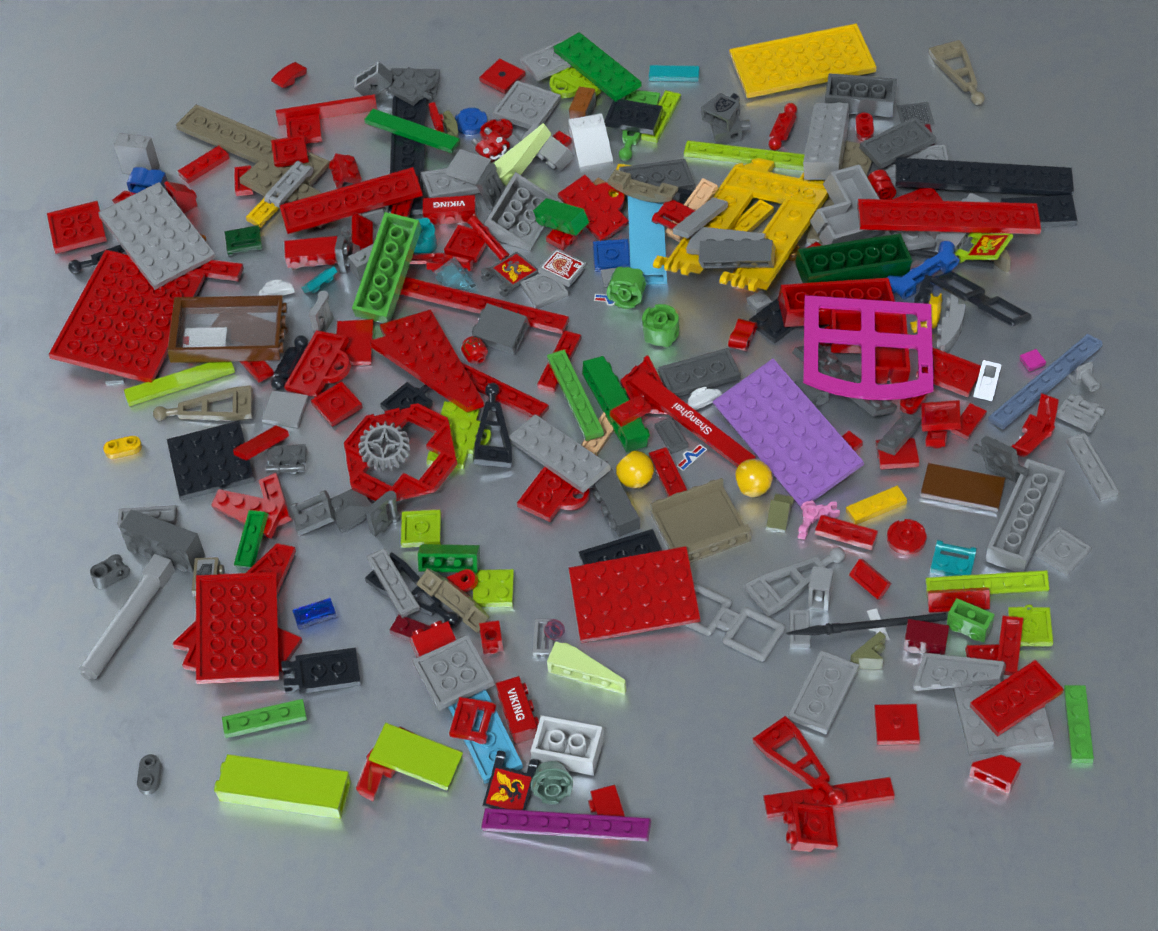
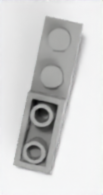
(951, 324)

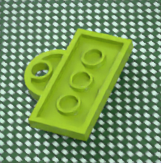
(570, 80)
(464, 432)

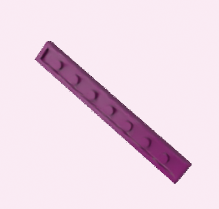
(566, 824)

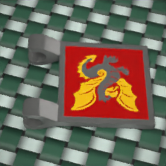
(511, 271)

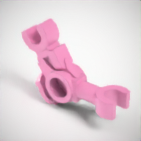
(812, 513)

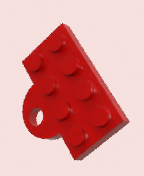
(601, 208)
(320, 364)
(550, 494)

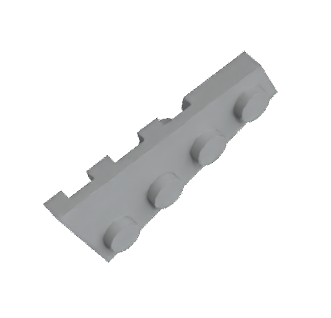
(953, 671)

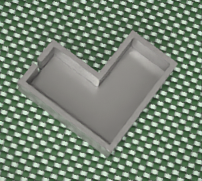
(841, 221)

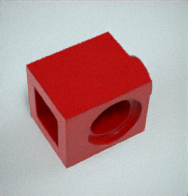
(491, 630)

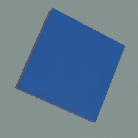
(611, 254)

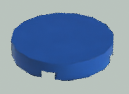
(470, 121)

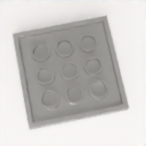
(1029, 733)

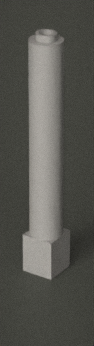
(155, 576)

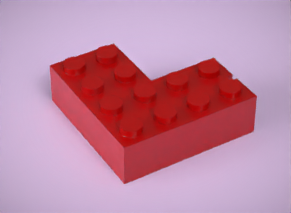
(890, 362)

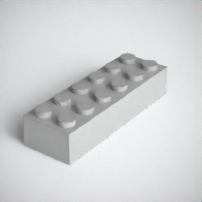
(826, 140)
(1025, 517)

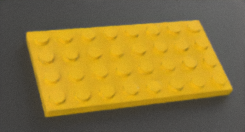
(801, 60)

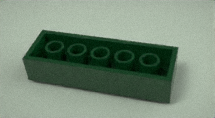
(854, 260)

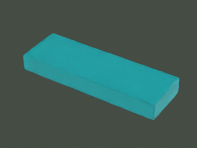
(674, 73)

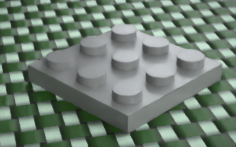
(526, 105)
(453, 672)

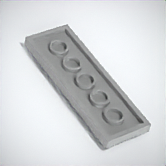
(559, 453)

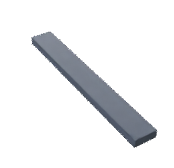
(1045, 381)

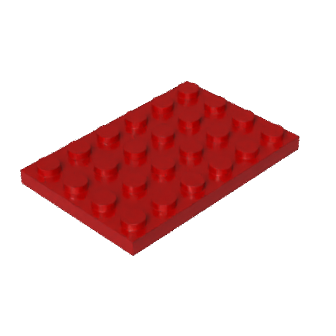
(634, 594)
(236, 628)

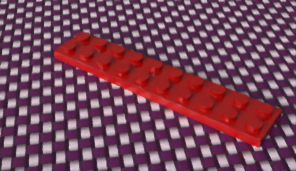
(948, 216)

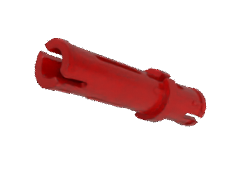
(483, 233)

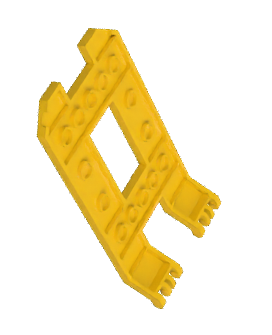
(798, 204)

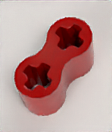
(742, 335)

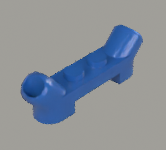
(945, 261)

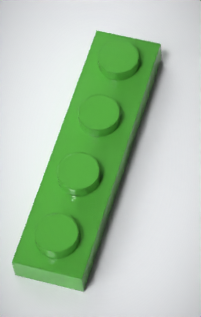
(264, 718)
(1078, 724)

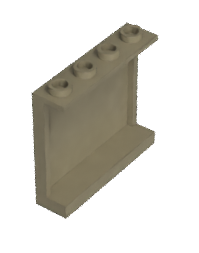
(700, 520)

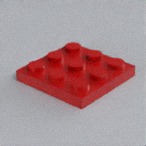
(76, 227)

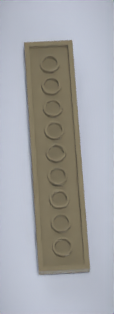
(240, 139)

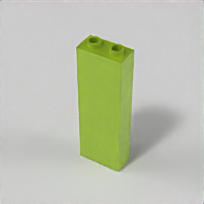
(283, 786)

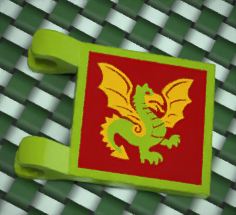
(985, 246)

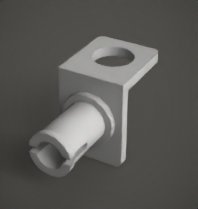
(1084, 375)

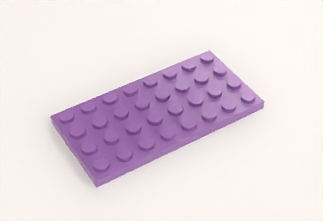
(788, 433)

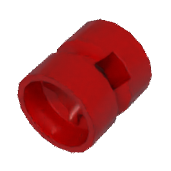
(882, 184)

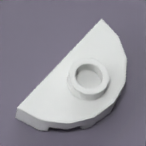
(276, 287)
(703, 397)

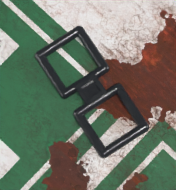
(982, 301)

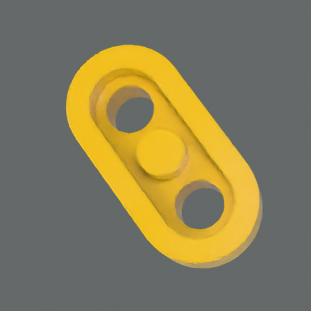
(122, 447)

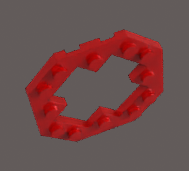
(405, 486)

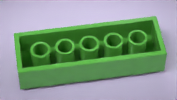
(387, 268)

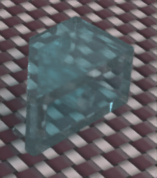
(454, 276)

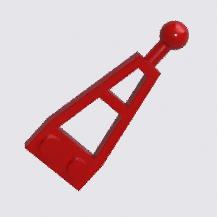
(779, 734)

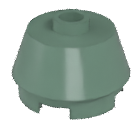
(551, 782)

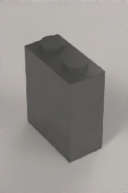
(501, 328)

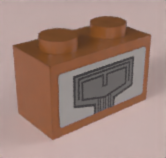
(583, 103)

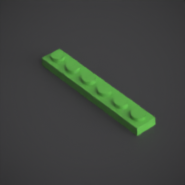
(575, 395)

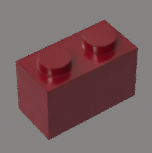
(926, 637)

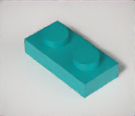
(314, 284)

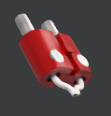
(492, 146)

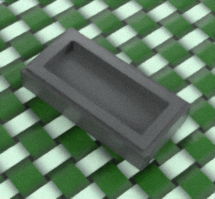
(671, 435)

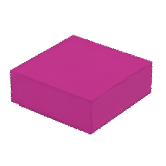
(1032, 360)

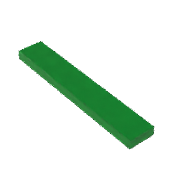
(412, 130)

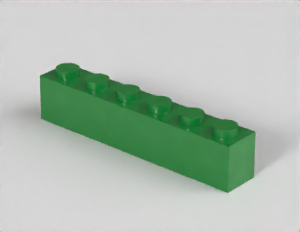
(609, 395)

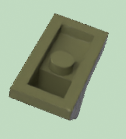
(780, 512)
(868, 654)

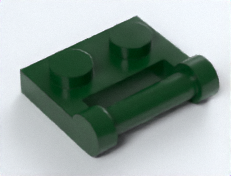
(243, 240)

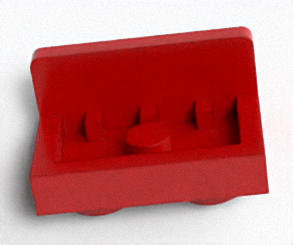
(344, 170)

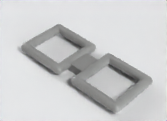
(731, 621)

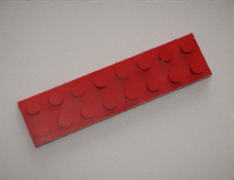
(350, 200)

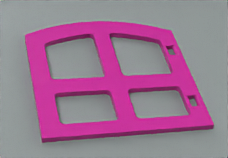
(867, 339)

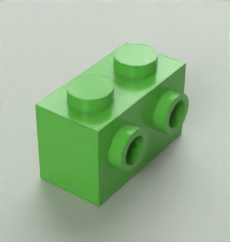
(970, 620)

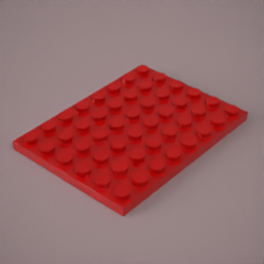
(121, 320)

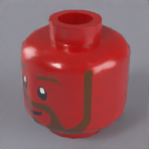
(474, 350)

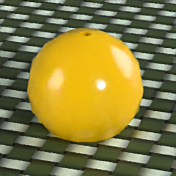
(635, 470)
(753, 477)

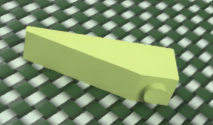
(521, 154)
(575, 664)

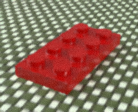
(1016, 698)

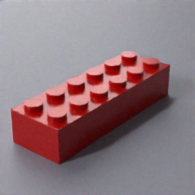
(792, 296)

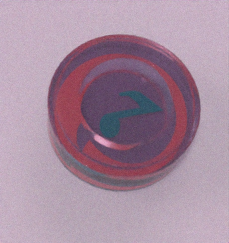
(554, 629)

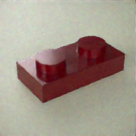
(405, 626)

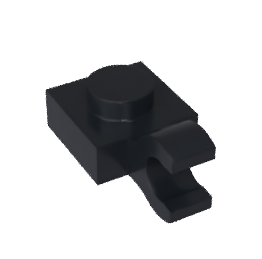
(925, 289)

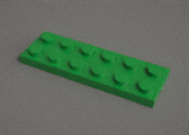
(597, 66)

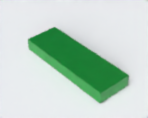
(250, 539)

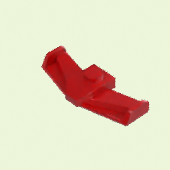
(436, 260)
(1038, 427)
(372, 776)

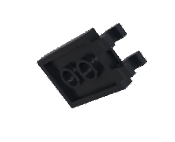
(322, 671)

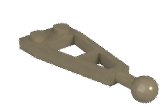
(953, 50)
(242, 406)

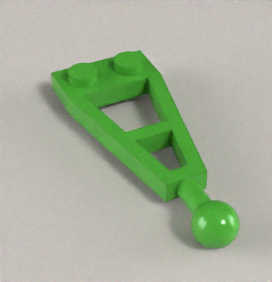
(625, 153)

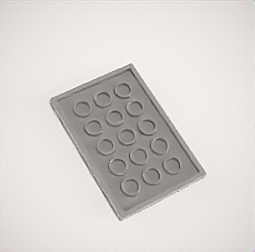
(156, 235)

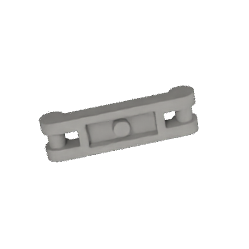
(288, 183)

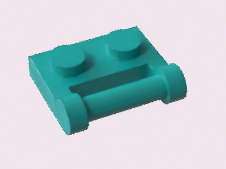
(950, 565)

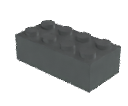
(862, 93)
(153, 536)

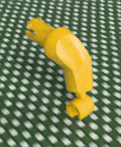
(935, 313)

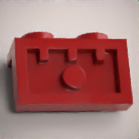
(362, 231)
(561, 239)

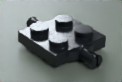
(406, 396)

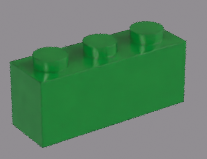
(560, 216)
(448, 557)

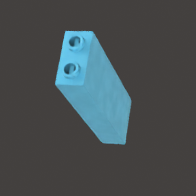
(646, 240)

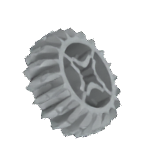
(369, 444)

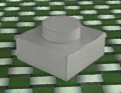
(758, 301)

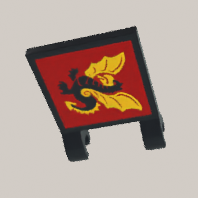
(509, 787)

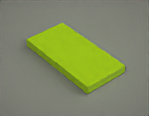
(416, 756)

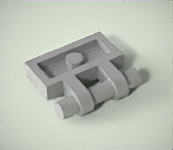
(1079, 416)

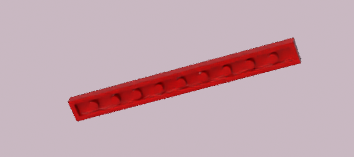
(475, 303)

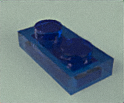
(314, 613)

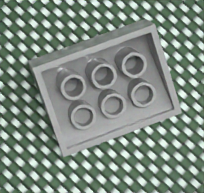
(513, 216)

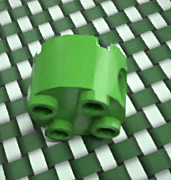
(626, 287)
(660, 325)

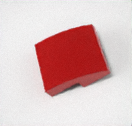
(905, 458)

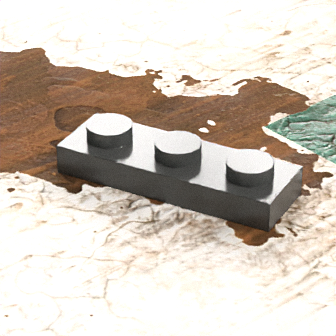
(899, 433)

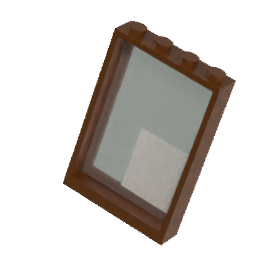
(227, 329)

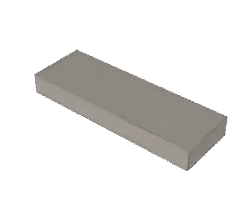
(163, 513)

